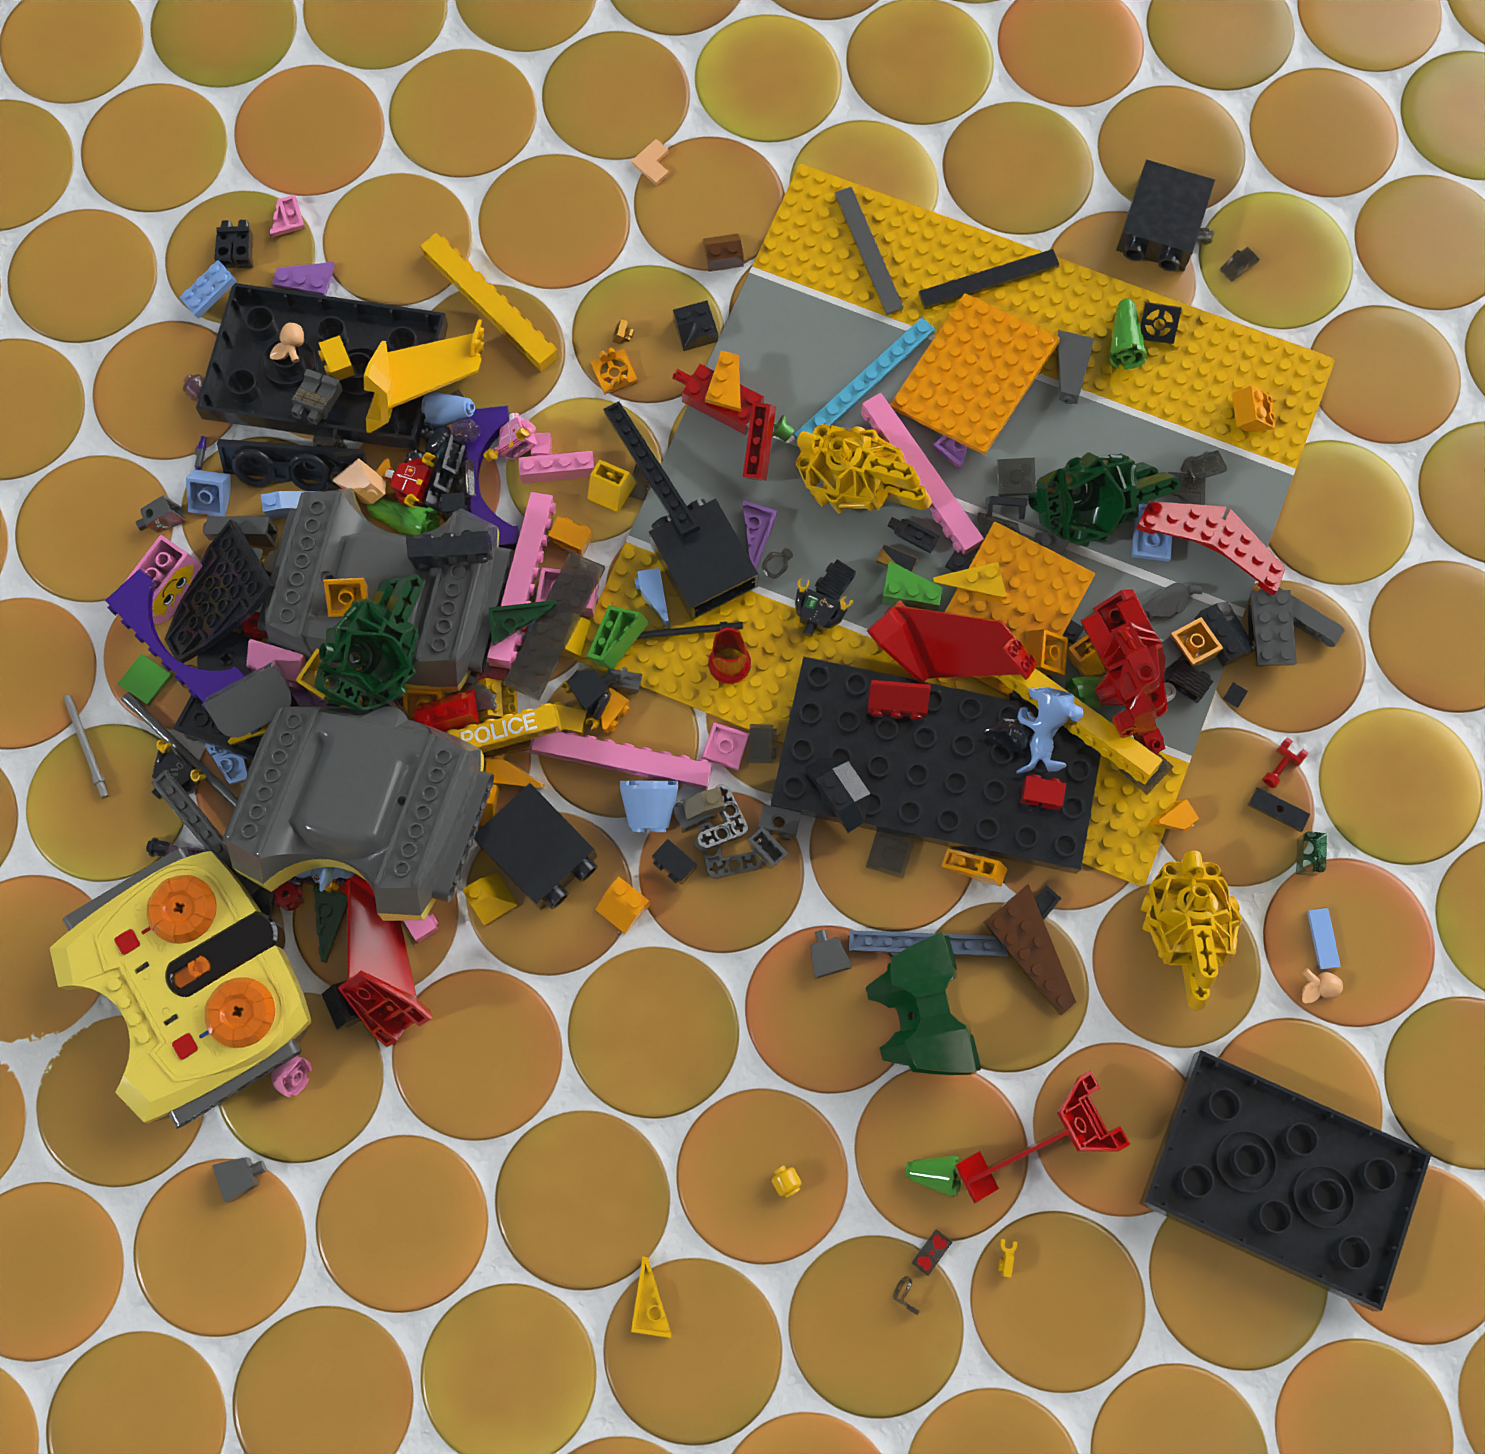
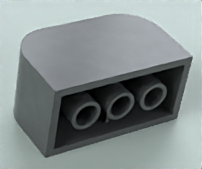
(249, 701)

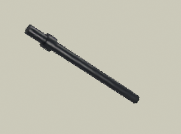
(689, 630)

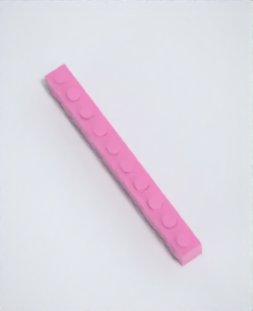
(944, 505)
(524, 571)
(624, 758)

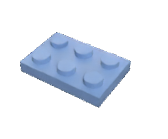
(208, 289)
(1148, 545)

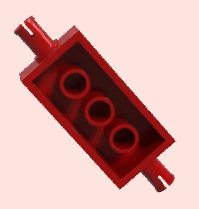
(696, 391)

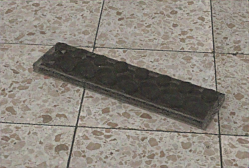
(554, 629)

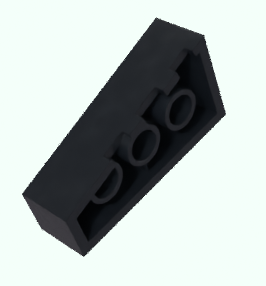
(449, 550)

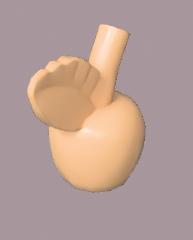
(290, 337)
(1323, 985)

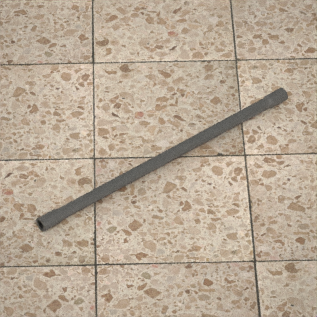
(134, 705)

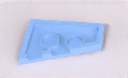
(231, 765)

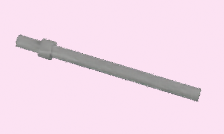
(98, 778)

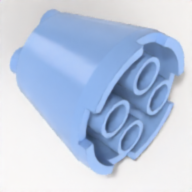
(648, 803)

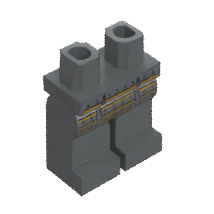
(315, 396)

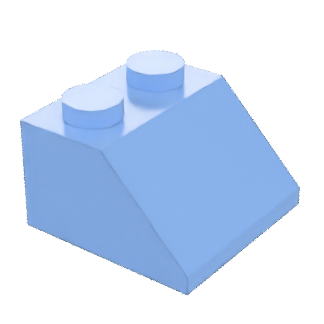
(208, 492)

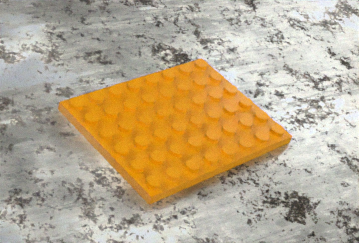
(974, 373)
(1038, 584)

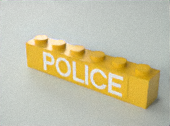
(511, 728)

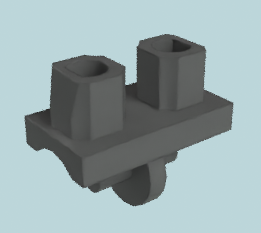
(626, 680)

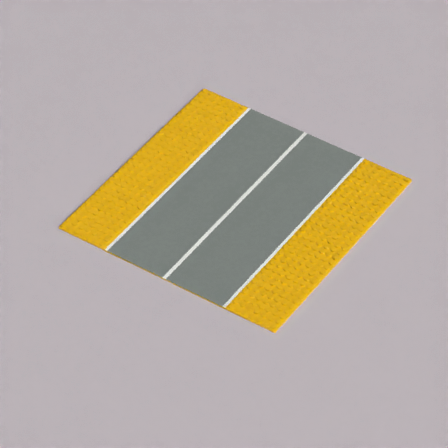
(816, 323)

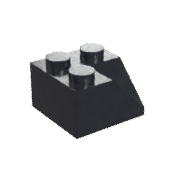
(695, 325)

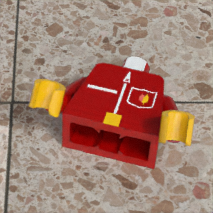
(411, 480)

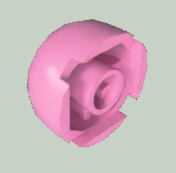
(291, 1076)

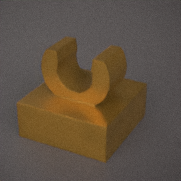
(622, 332)

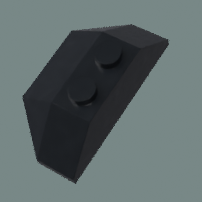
(841, 790)

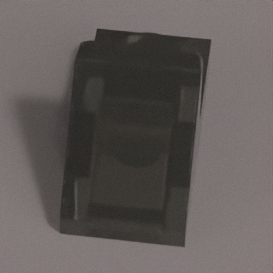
(1239, 263)

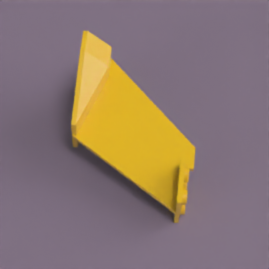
(418, 371)

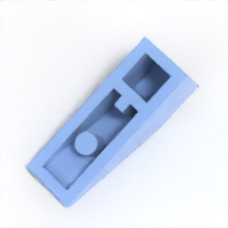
(279, 503)
(652, 591)

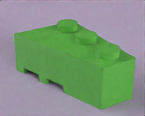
(615, 636)

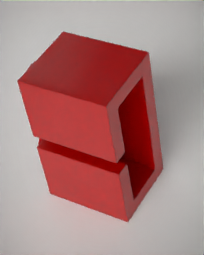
(1043, 791)

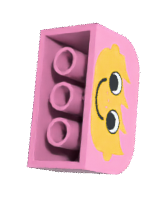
(172, 571)

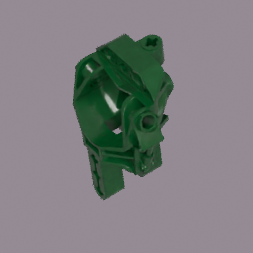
(1111, 499)
(388, 643)

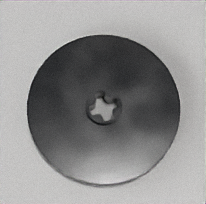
(230, 646)

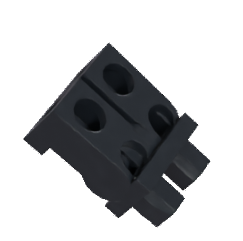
(234, 244)

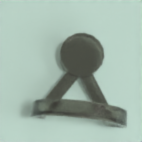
(786, 554)
(895, 1295)

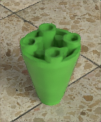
(936, 1174)

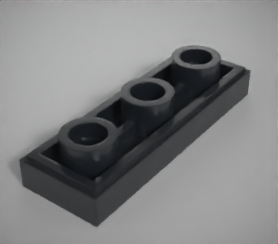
(1289, 815)

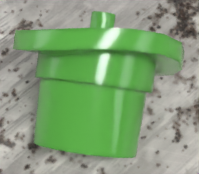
(782, 429)

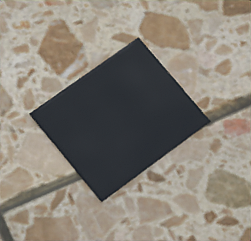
(1235, 694)

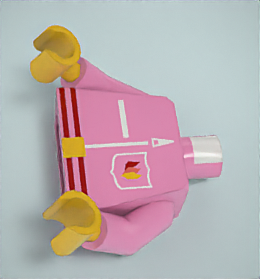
(515, 439)

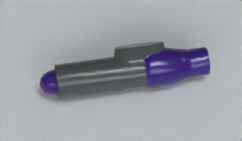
(199, 452)

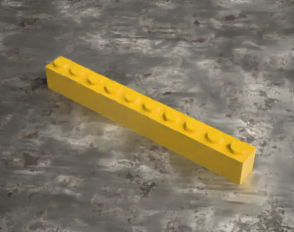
(489, 302)
(1094, 730)

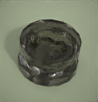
(1205, 236)

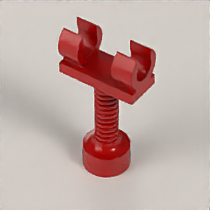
(1272, 779)

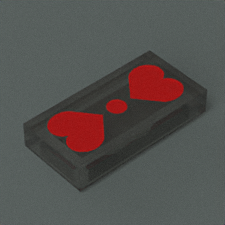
(931, 1252)

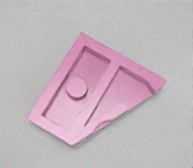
(287, 217)

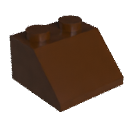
(723, 252)

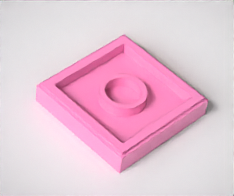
(725, 746)

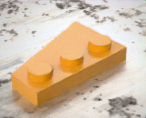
(725, 382)

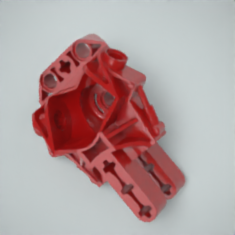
(1133, 668)

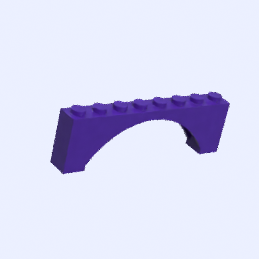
(490, 422)
(134, 605)

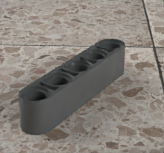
(1315, 623)

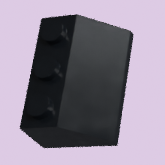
(1228, 631)

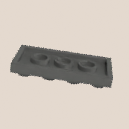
(1273, 628)

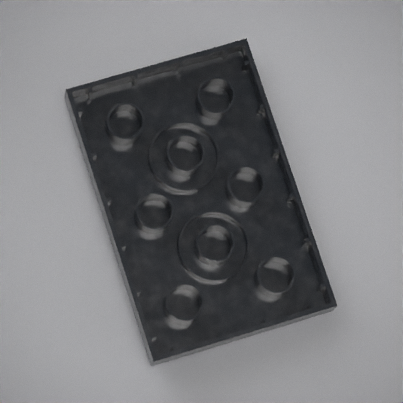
(257, 391)
(1287, 1180)

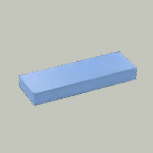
(1323, 938)

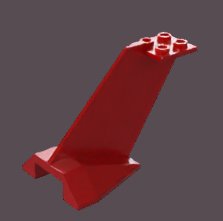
(949, 644)
(378, 968)
(1080, 1123)

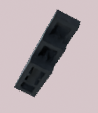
(443, 472)

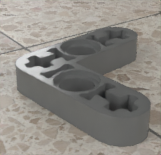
(727, 826)
(718, 860)

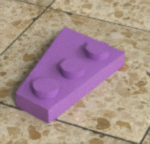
(305, 278)

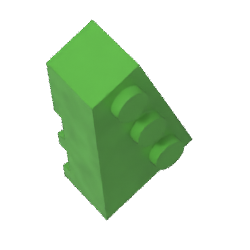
(910, 589)

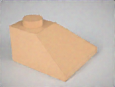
(363, 480)

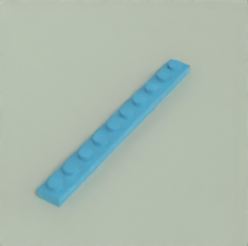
(870, 376)

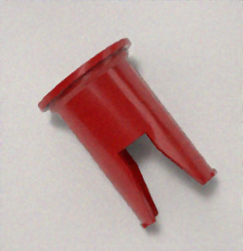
(729, 670)

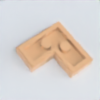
(648, 162)

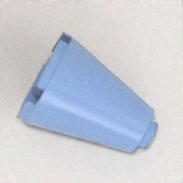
(445, 408)

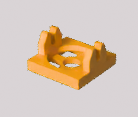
(619, 381)

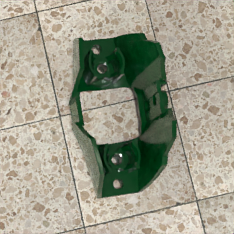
(918, 985)

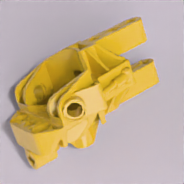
(866, 480)
(1189, 937)

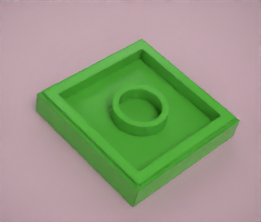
(145, 679)

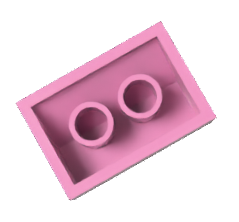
(288, 661)

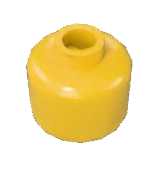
(786, 1181)

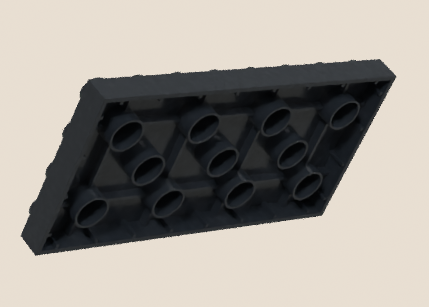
(937, 773)

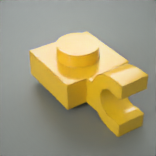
(1006, 1264)

